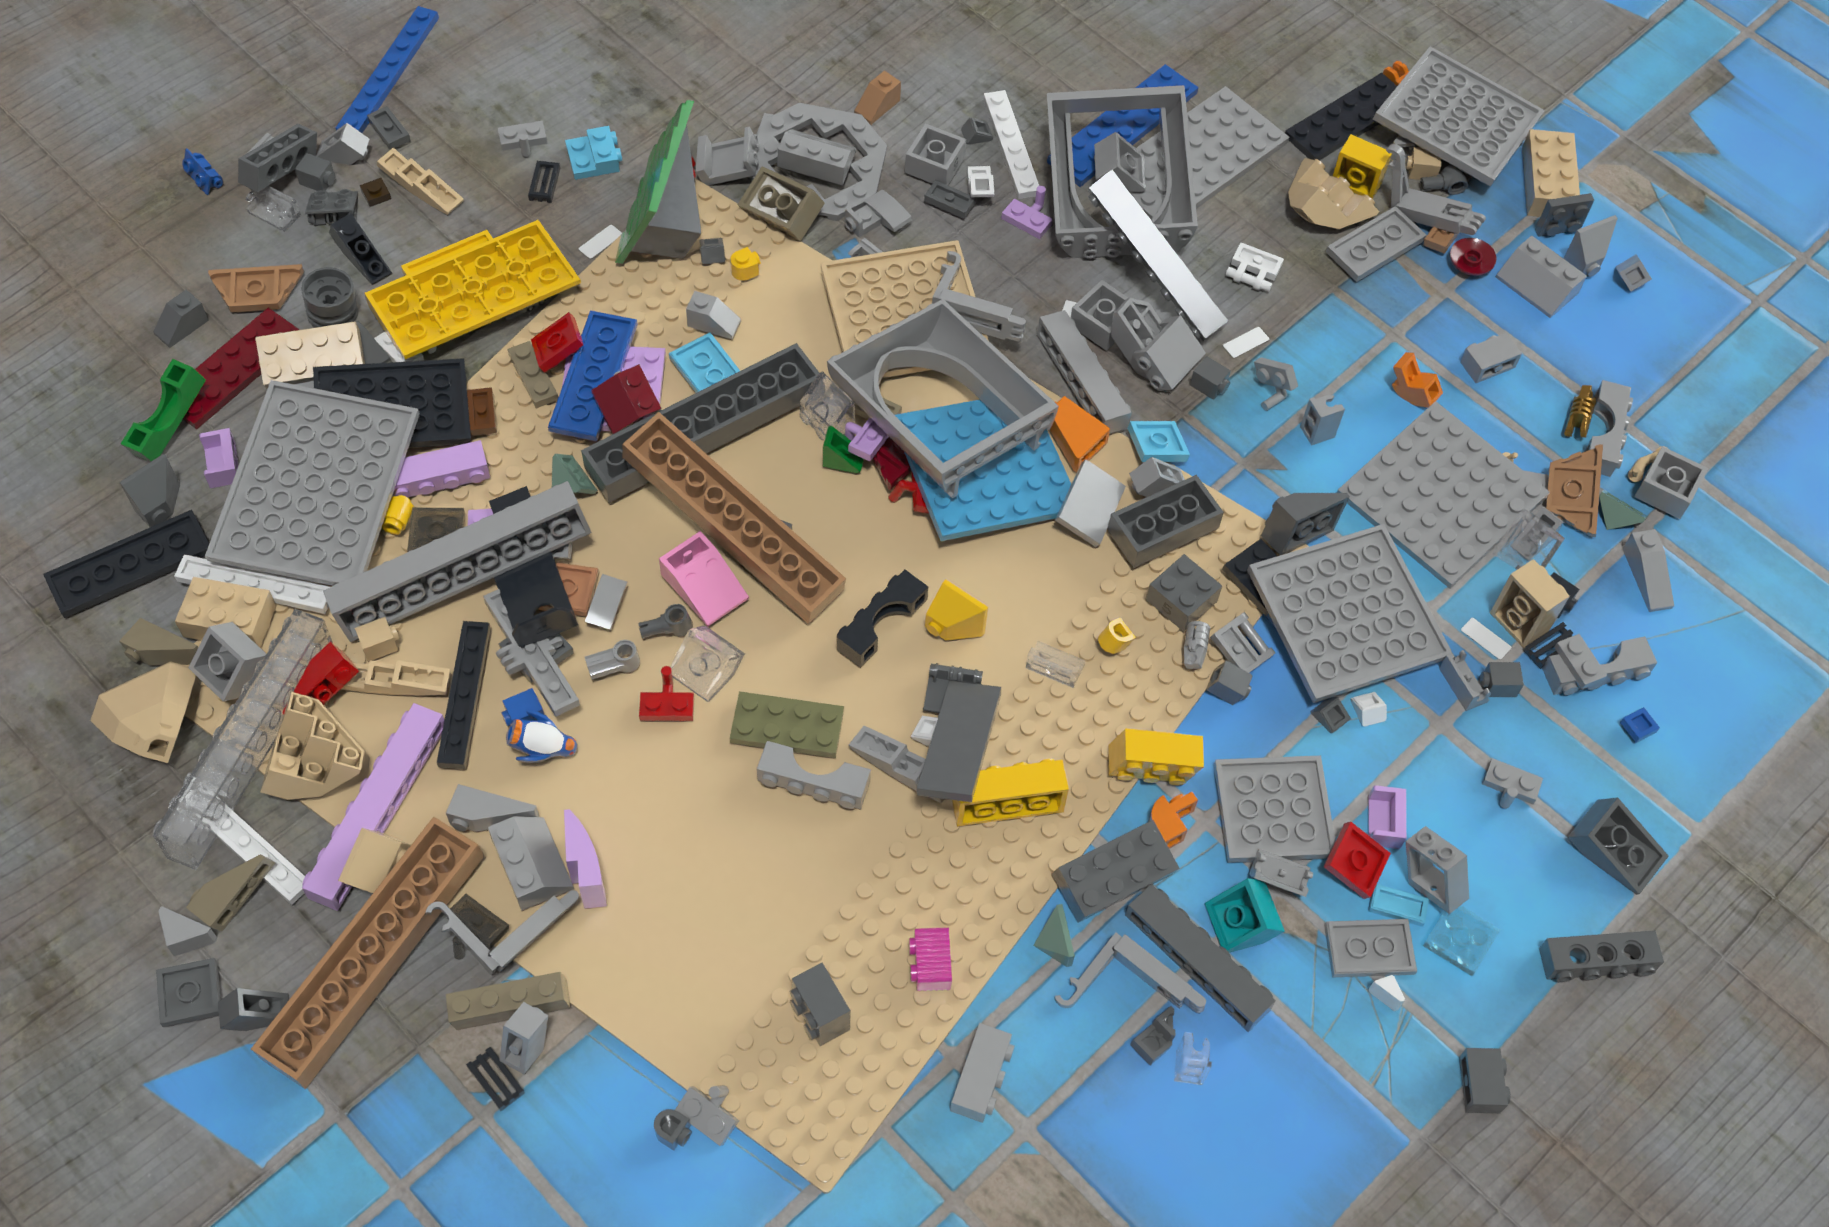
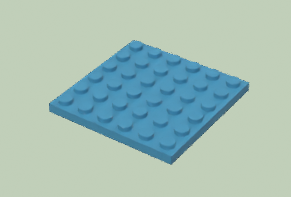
(1002, 494)

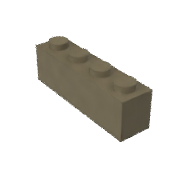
(501, 1000)

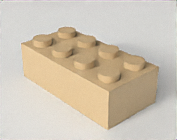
(1549, 168)
(293, 354)

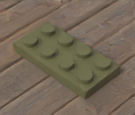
(794, 723)

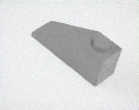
(1650, 569)
(480, 809)

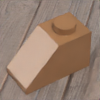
(879, 97)

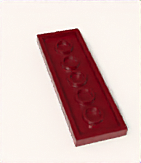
(233, 367)

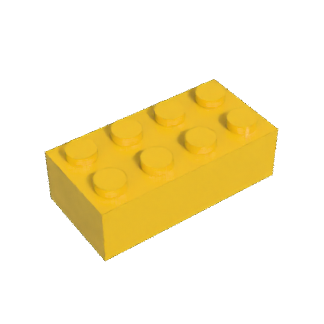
(1015, 793)

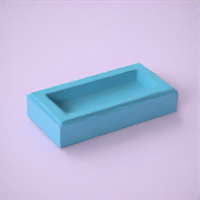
(1399, 905)

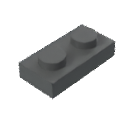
(388, 127)
(949, 199)

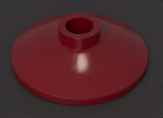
(1473, 256)

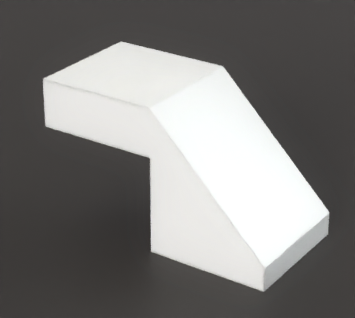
(980, 181)

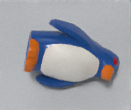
(539, 739)

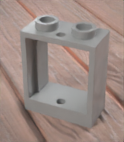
(1450, 886)

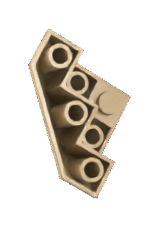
(1326, 198)
(146, 711)
(310, 752)

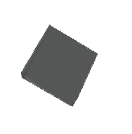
(976, 131)
(712, 250)
(1331, 714)

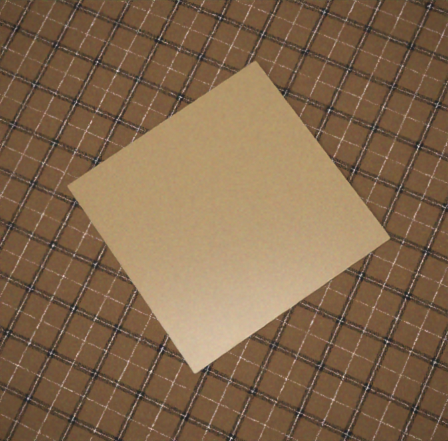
(703, 867)

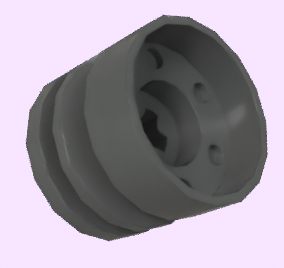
(329, 297)

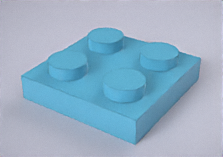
(1158, 440)

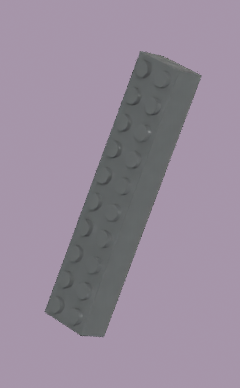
(711, 415)

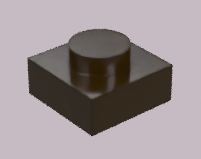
(375, 192)

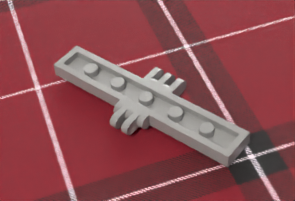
(535, 659)

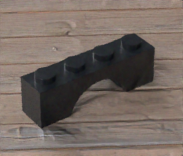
(901, 596)

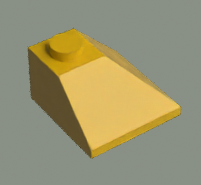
(955, 614)

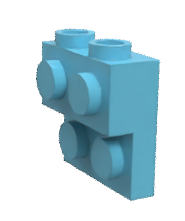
(594, 153)

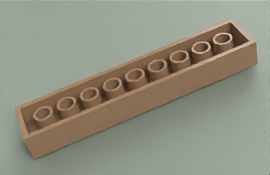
(733, 517)
(367, 953)

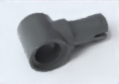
(1449, 179)
(667, 623)

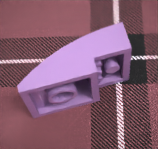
(583, 862)

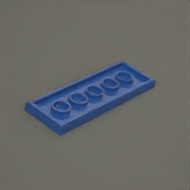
(602, 355)

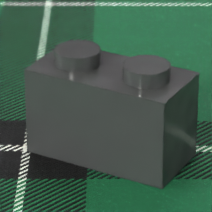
(1484, 1080)

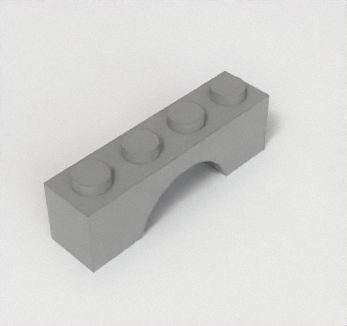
(1611, 407)
(1630, 660)
(844, 786)

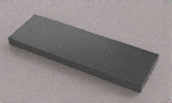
(959, 741)

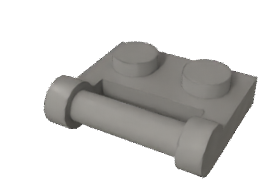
(1236, 646)

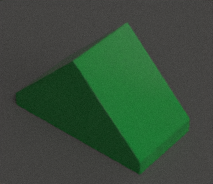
(837, 454)

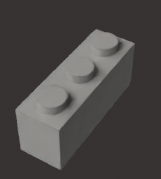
(982, 1073)

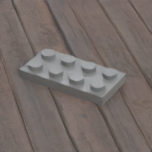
(1376, 243)

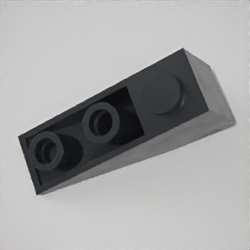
(359, 249)

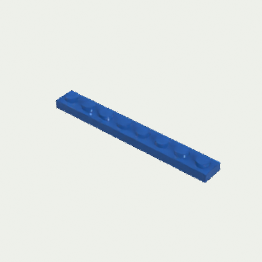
(390, 68)

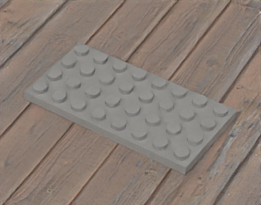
(1224, 145)

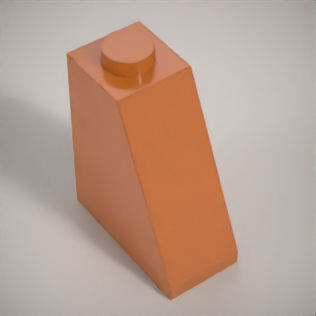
(1078, 433)

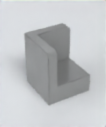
(1633, 272)

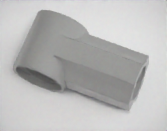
(611, 660)

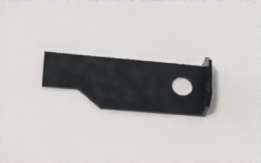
(531, 587)

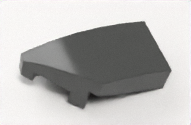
(1156, 1038)

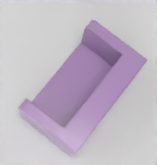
(220, 457)
(1387, 816)

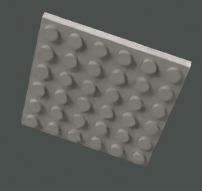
(1459, 115)
(1442, 493)
(1349, 612)

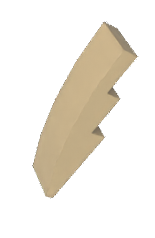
(421, 183)
(399, 679)

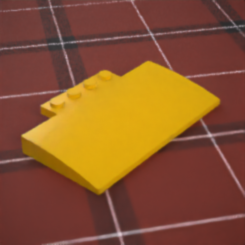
(469, 286)

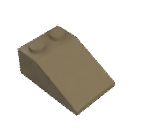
(781, 203)

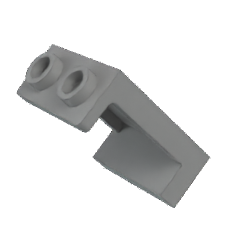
(727, 159)
(1169, 354)

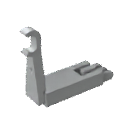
(1427, 207)
(983, 315)
(516, 941)
(1144, 966)

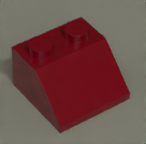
(626, 399)

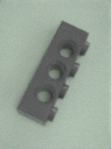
(276, 157)
(1640, 945)

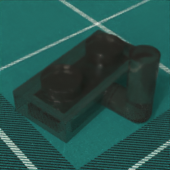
(480, 922)

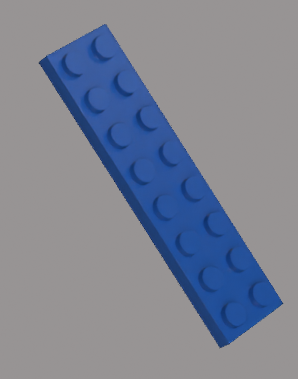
(1127, 123)

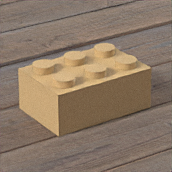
(220, 602)
(1529, 603)

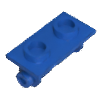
(201, 171)

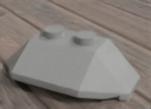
(1134, 328)

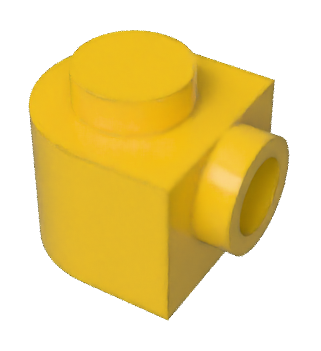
(745, 264)
(1111, 639)

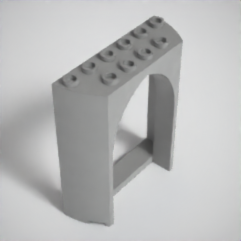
(1177, 217)
(948, 344)

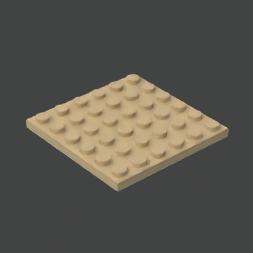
(886, 288)

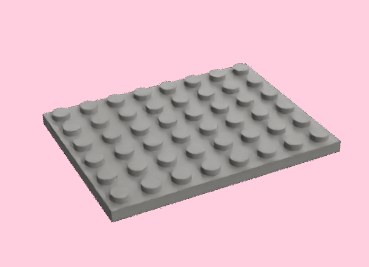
(313, 484)

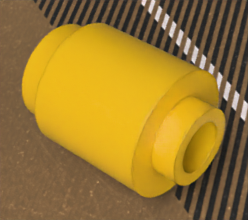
(397, 514)

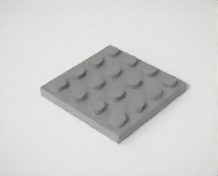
(1274, 807)

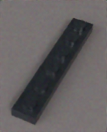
(463, 695)

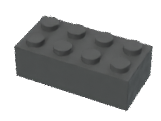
(1165, 521)
(1115, 871)

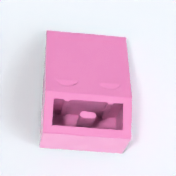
(702, 578)

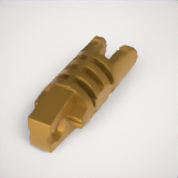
(1581, 412)

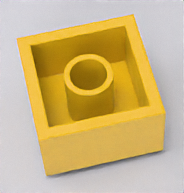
(1362, 165)

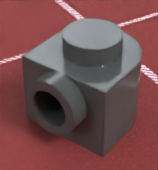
(672, 1128)

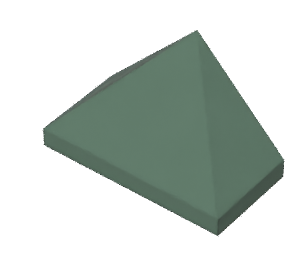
(567, 469)
(1619, 513)
(1055, 938)

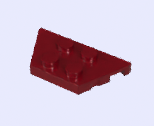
(891, 463)

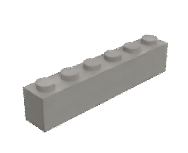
(1083, 370)

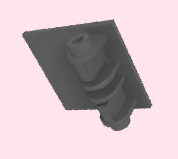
(323, 203)
(938, 682)

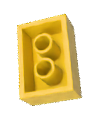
(1155, 756)

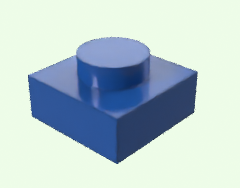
(1639, 725)

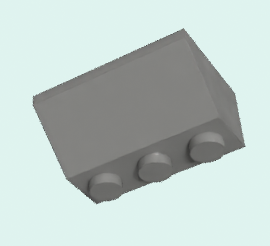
(815, 156)
(1541, 276)
(530, 860)

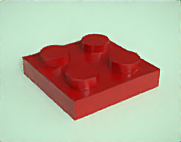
(557, 342)
(1357, 860)

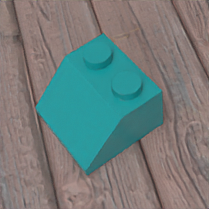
(1244, 915)

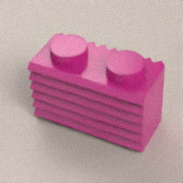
(932, 959)

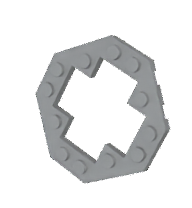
(828, 122)

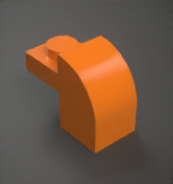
(1415, 386)
(1169, 814)

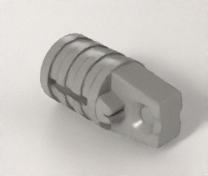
(1196, 644)

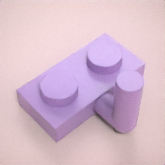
(1029, 218)
(867, 439)

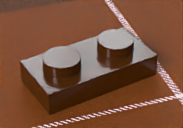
(481, 411)

